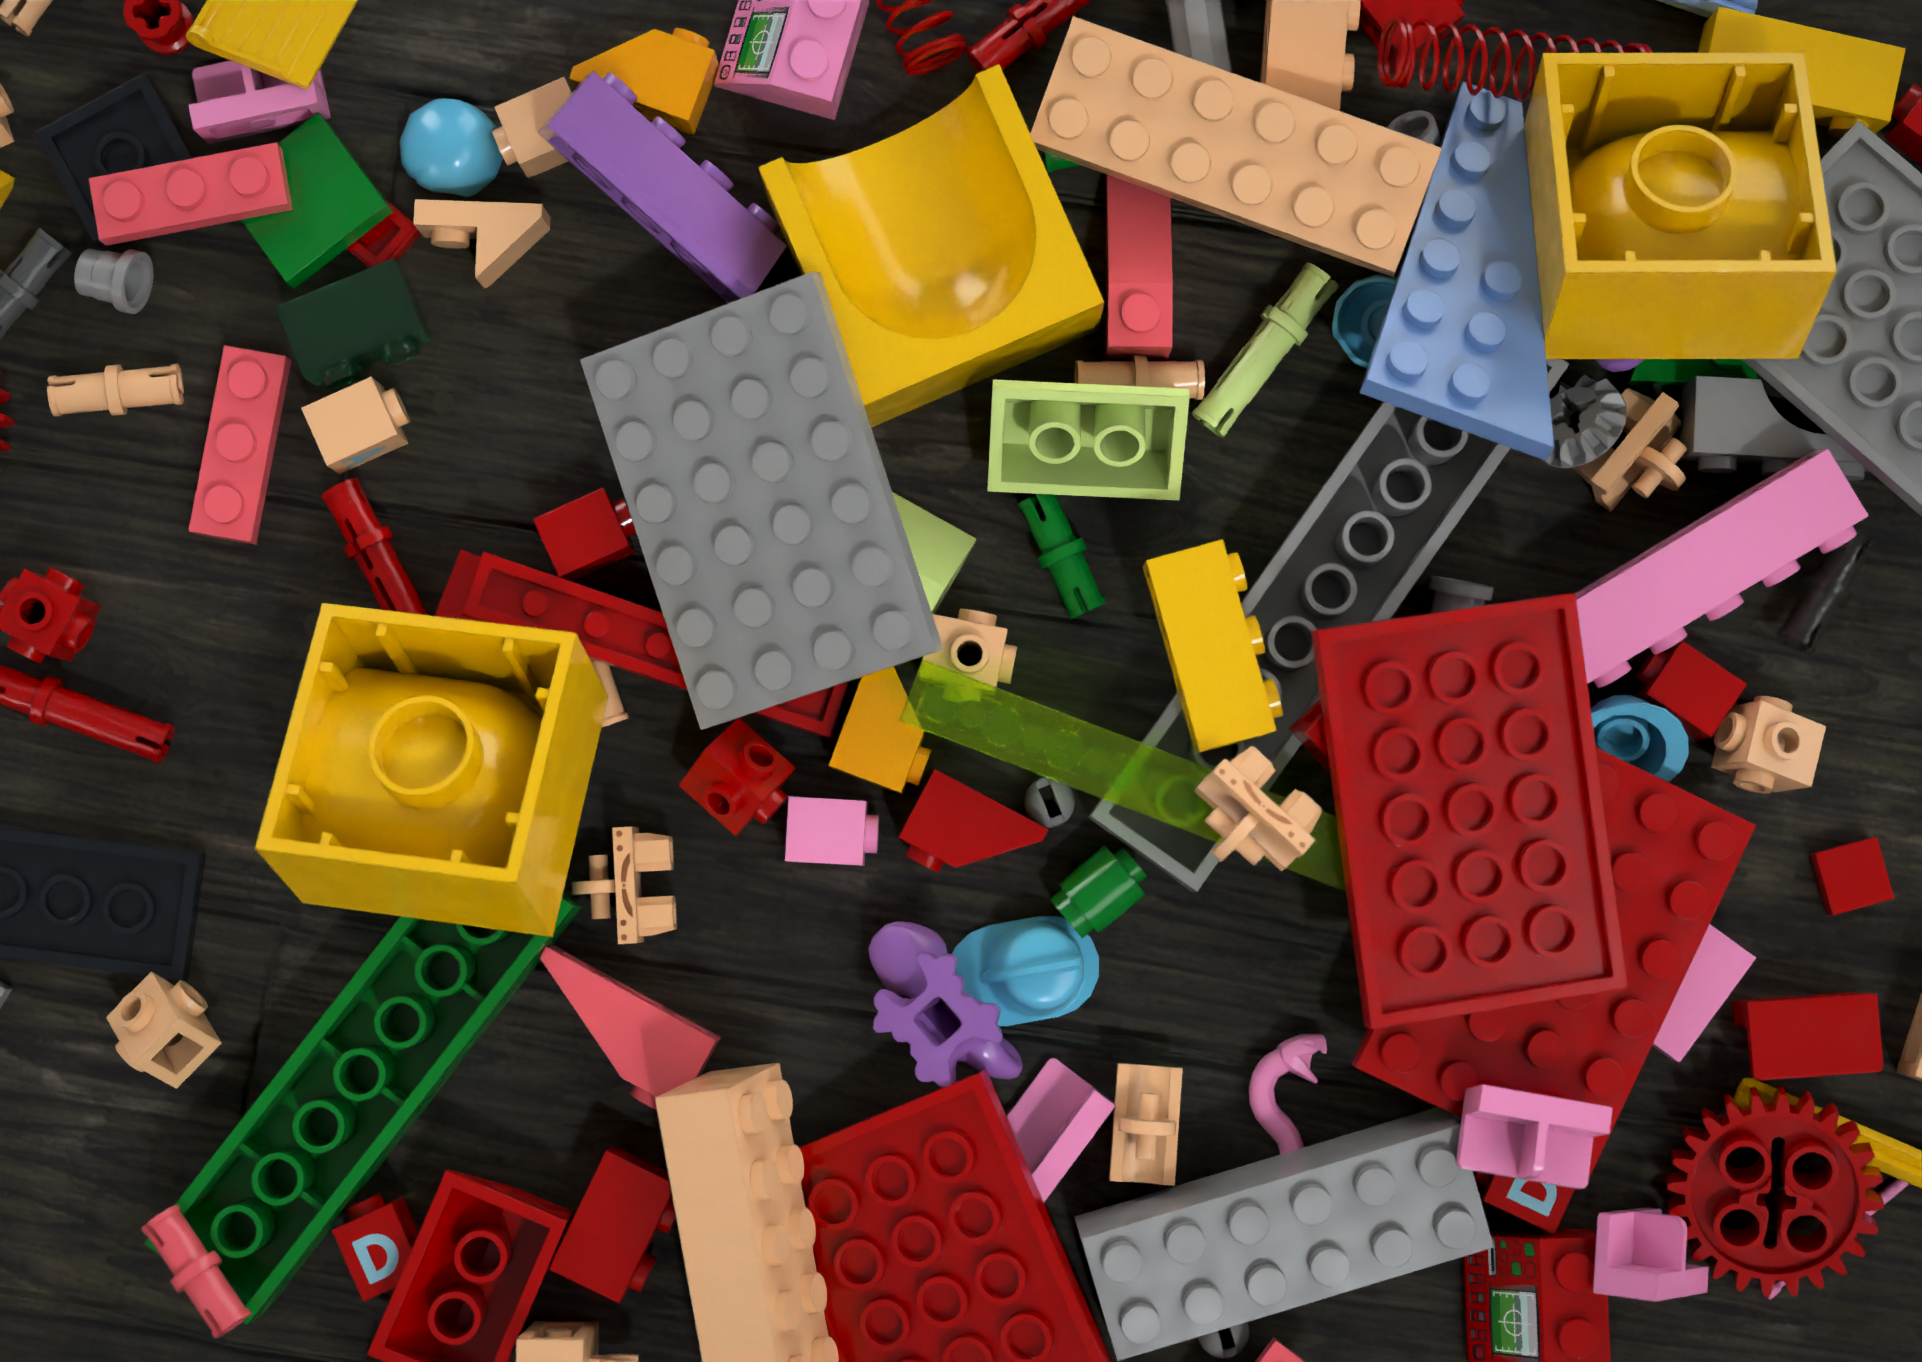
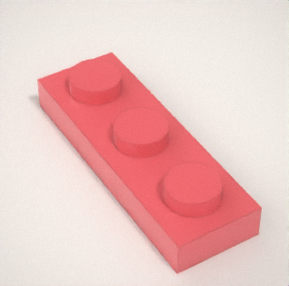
(190, 194)
(240, 445)

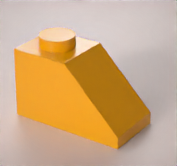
(664, 71)
(873, 739)

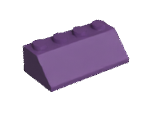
(663, 188)

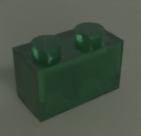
(355, 325)

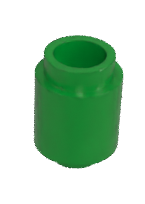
(1099, 891)

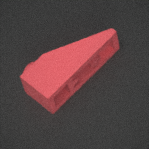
(1137, 272)
(638, 1035)

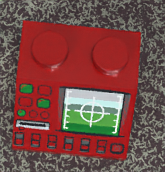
(1535, 1299)

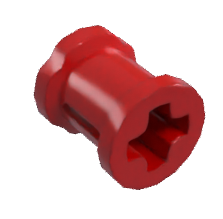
(172, 30)

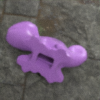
(941, 1017)

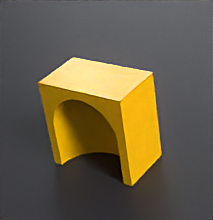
(1677, 205)
(939, 250)
(435, 769)

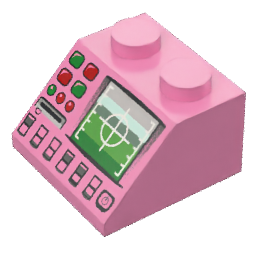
(792, 52)

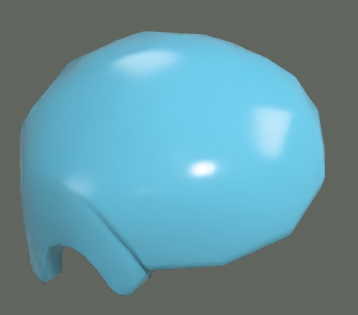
(450, 148)
(1360, 316)

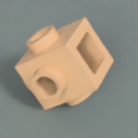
(977, 631)
(1768, 746)
(163, 1029)

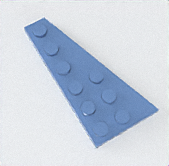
(1466, 302)

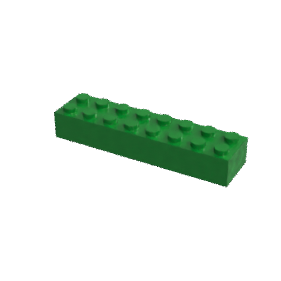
(352, 1095)

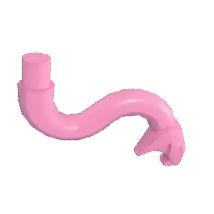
(1290, 1056)

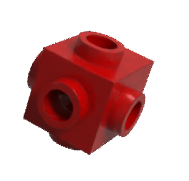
(66, 621)
(739, 778)

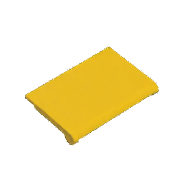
(272, 35)

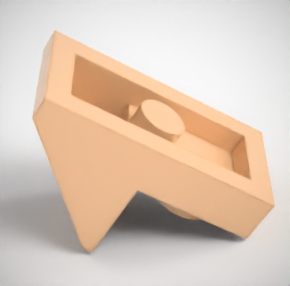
(501, 230)

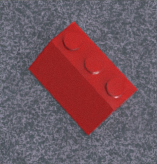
(470, 1274)

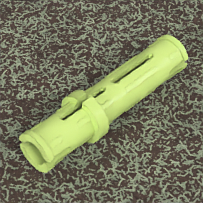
(1273, 339)

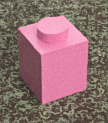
(830, 831)

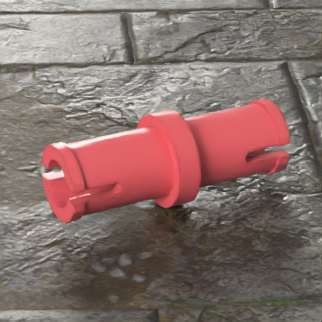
(196, 1271)

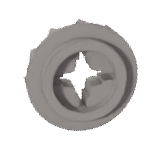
(1600, 420)

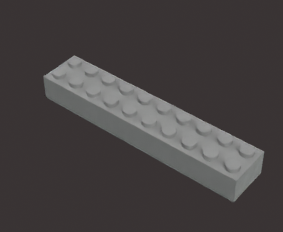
(1338, 567)

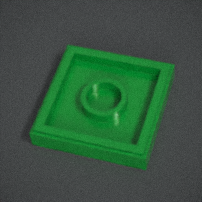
(329, 199)

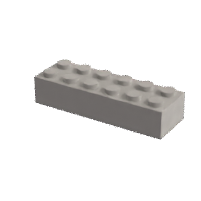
(1283, 1232)

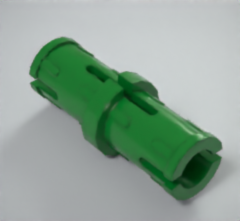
(1061, 554)

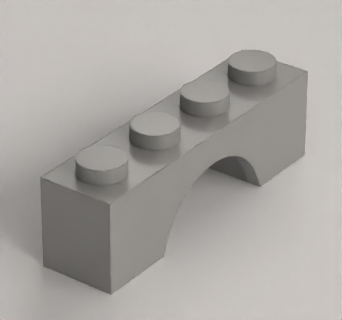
(1736, 424)

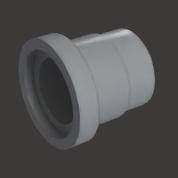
(115, 278)
(1457, 594)

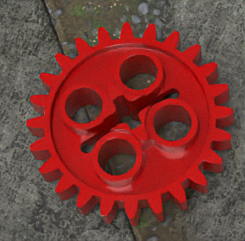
(1833, 1195)

